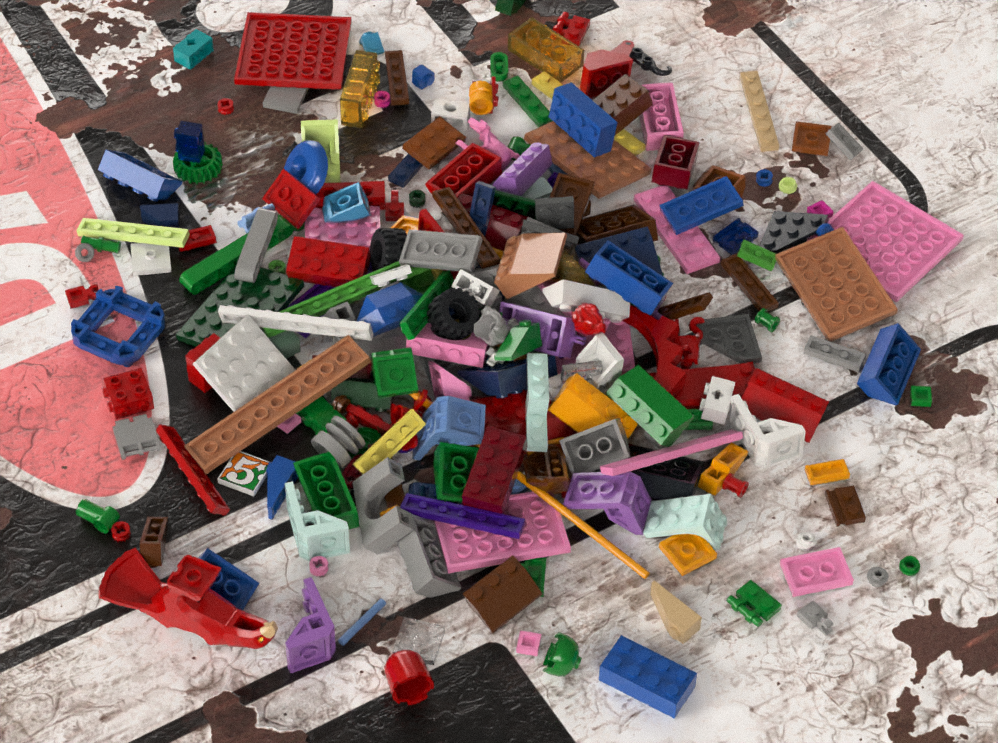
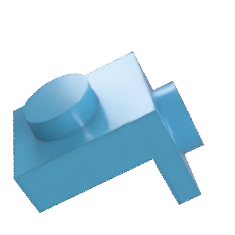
(371, 43)

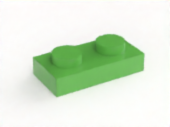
(757, 255)

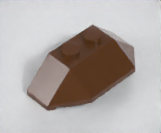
(547, 470)

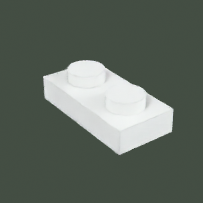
(383, 278)

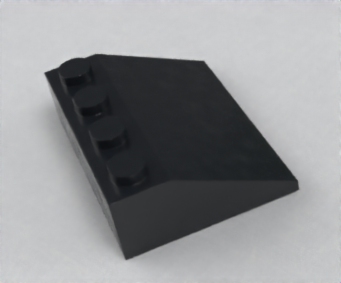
(669, 478)

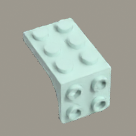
(687, 515)

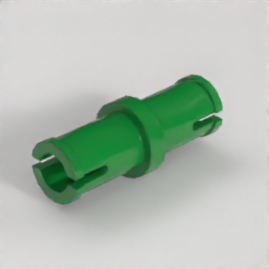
(102, 245)

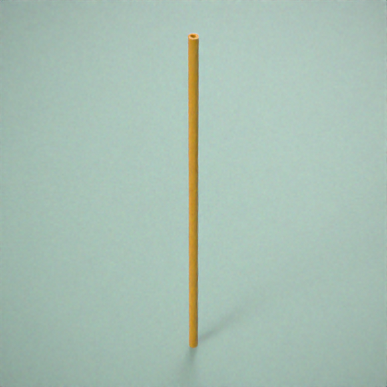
(572, 517)

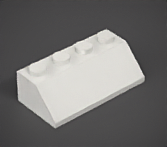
(570, 294)

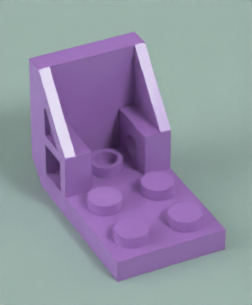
(620, 496)
(314, 635)

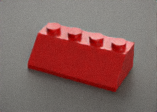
(466, 169)
(780, 400)

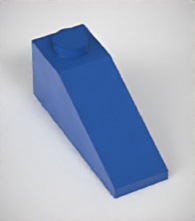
(278, 473)

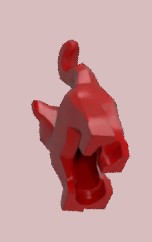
(690, 343)

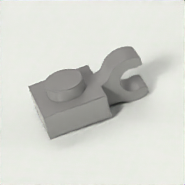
(815, 616)

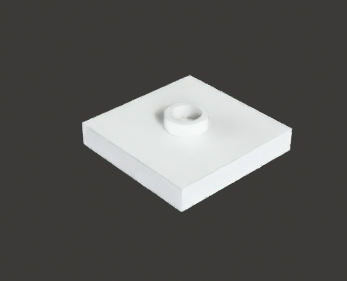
(150, 259)

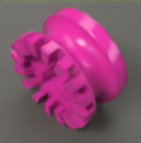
(378, 99)

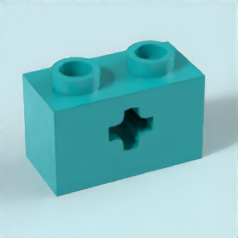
(193, 49)

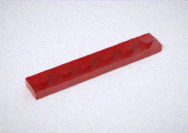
(195, 474)

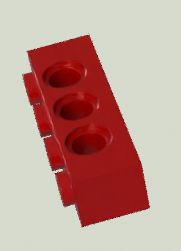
(373, 189)

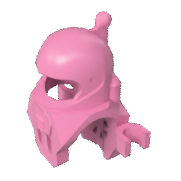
(490, 142)

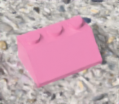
(447, 384)

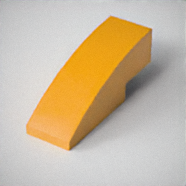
(724, 463)

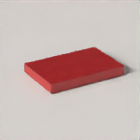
(291, 198)

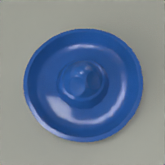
(308, 164)

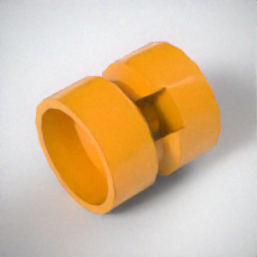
(480, 98)

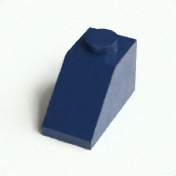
(161, 215)

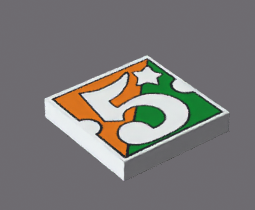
(244, 473)

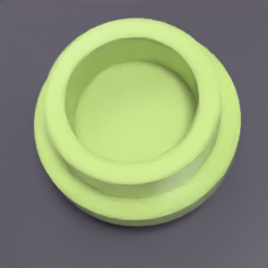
(788, 185)

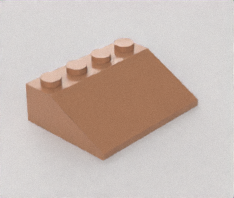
(529, 261)

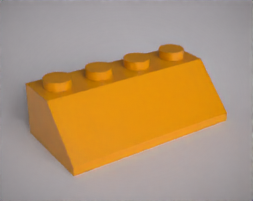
(585, 406)

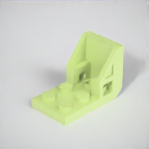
(327, 135)

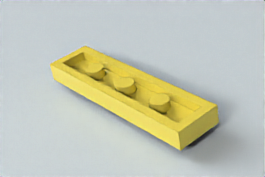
(391, 441)

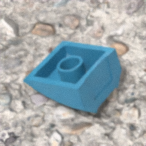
(346, 205)

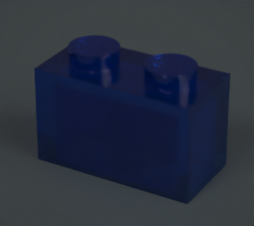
(189, 141)

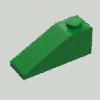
(520, 341)

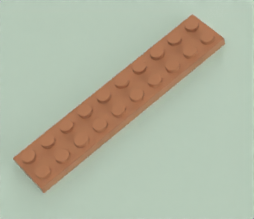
(277, 404)

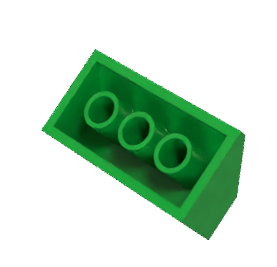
(650, 405)
(327, 488)

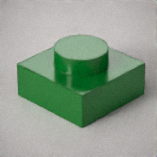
(921, 396)

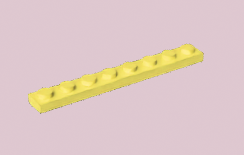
(547, 84)

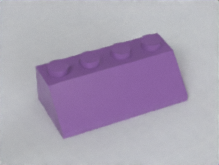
(525, 170)

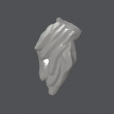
(491, 327)

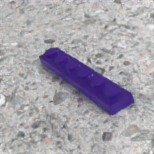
(463, 516)

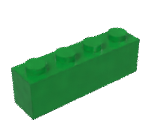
(318, 415)

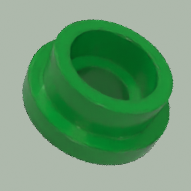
(912, 562)

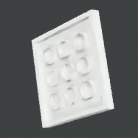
(243, 364)

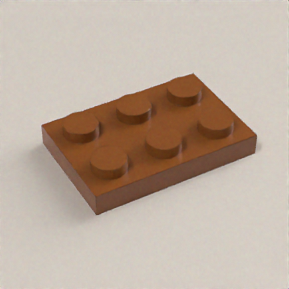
(433, 142)

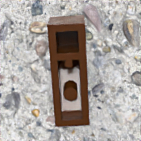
(154, 541)

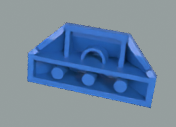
(388, 307)

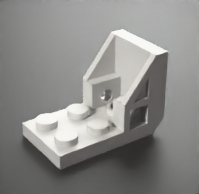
(597, 349)
(766, 450)

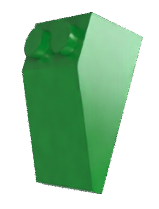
(452, 470)

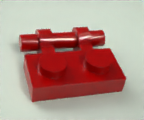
(576, 27)

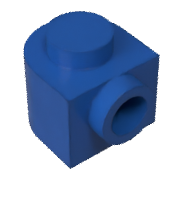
(422, 77)

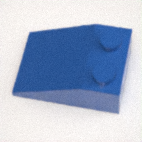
(231, 582)

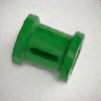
(767, 320)

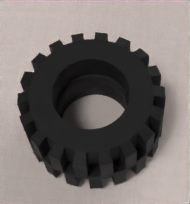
(386, 247)
(443, 322)

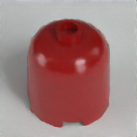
(408, 677)

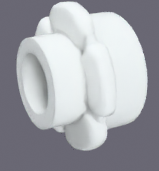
(802, 541)

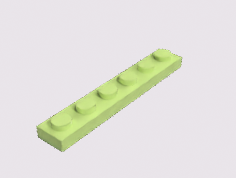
(133, 232)

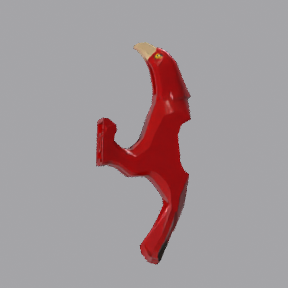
(184, 601)

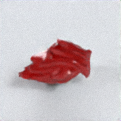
(588, 319)

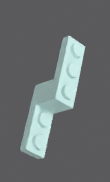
(537, 402)

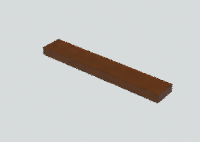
(464, 224)

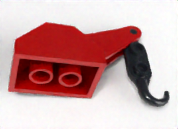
(606, 67)

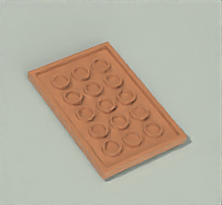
(607, 171)
(836, 284)

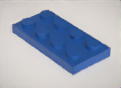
(701, 205)

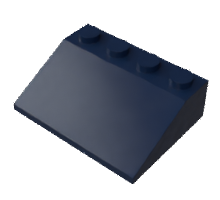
(635, 242)
(503, 378)

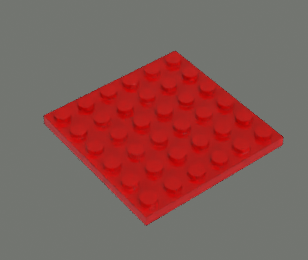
(293, 51)

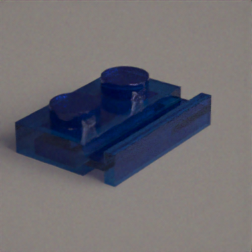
(733, 235)

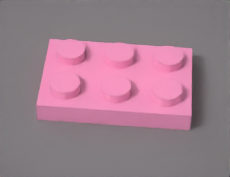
(816, 572)

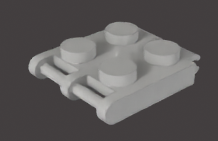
(136, 436)

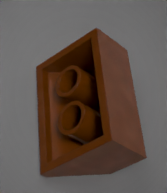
(502, 594)

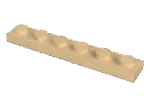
(759, 111)

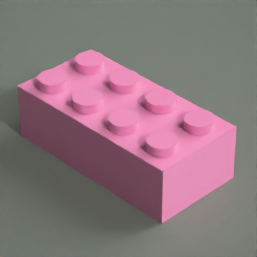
(661, 117)

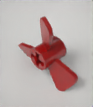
(399, 411)

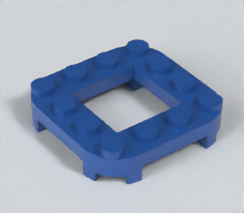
(127, 351)

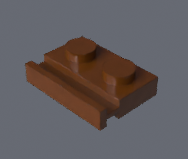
(845, 506)

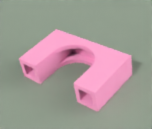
(467, 351)

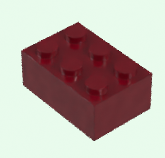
(675, 162)

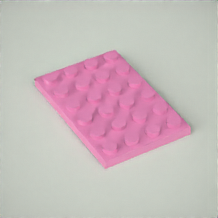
(474, 549)

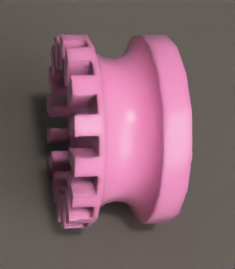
(322, 570)

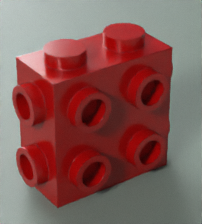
(127, 393)

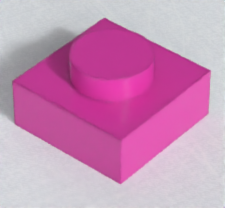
(820, 208)

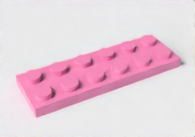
(690, 247)

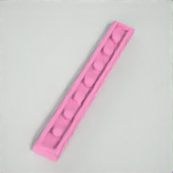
(671, 452)

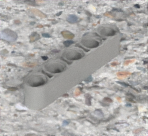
(256, 245)

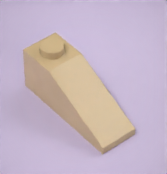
(677, 617)

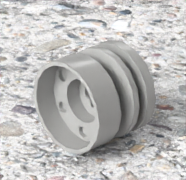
(341, 438)

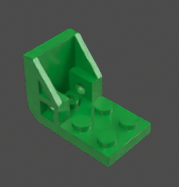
(394, 372)

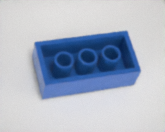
(582, 119)
(628, 277)
(647, 676)

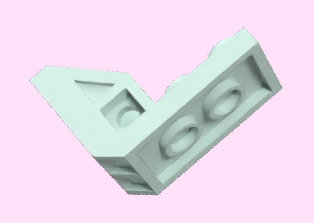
(324, 538)

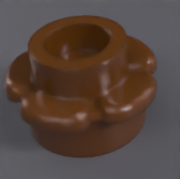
(340, 403)

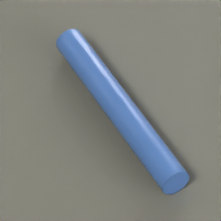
(362, 622)

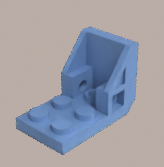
(451, 422)

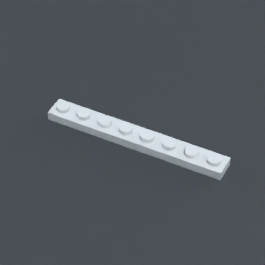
(298, 323)

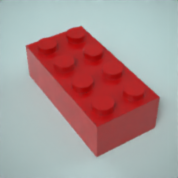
(326, 261)

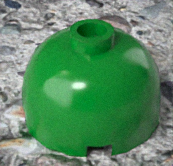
(562, 656)

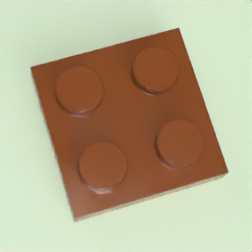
(811, 138)

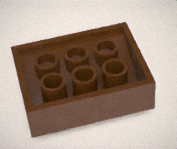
(615, 223)

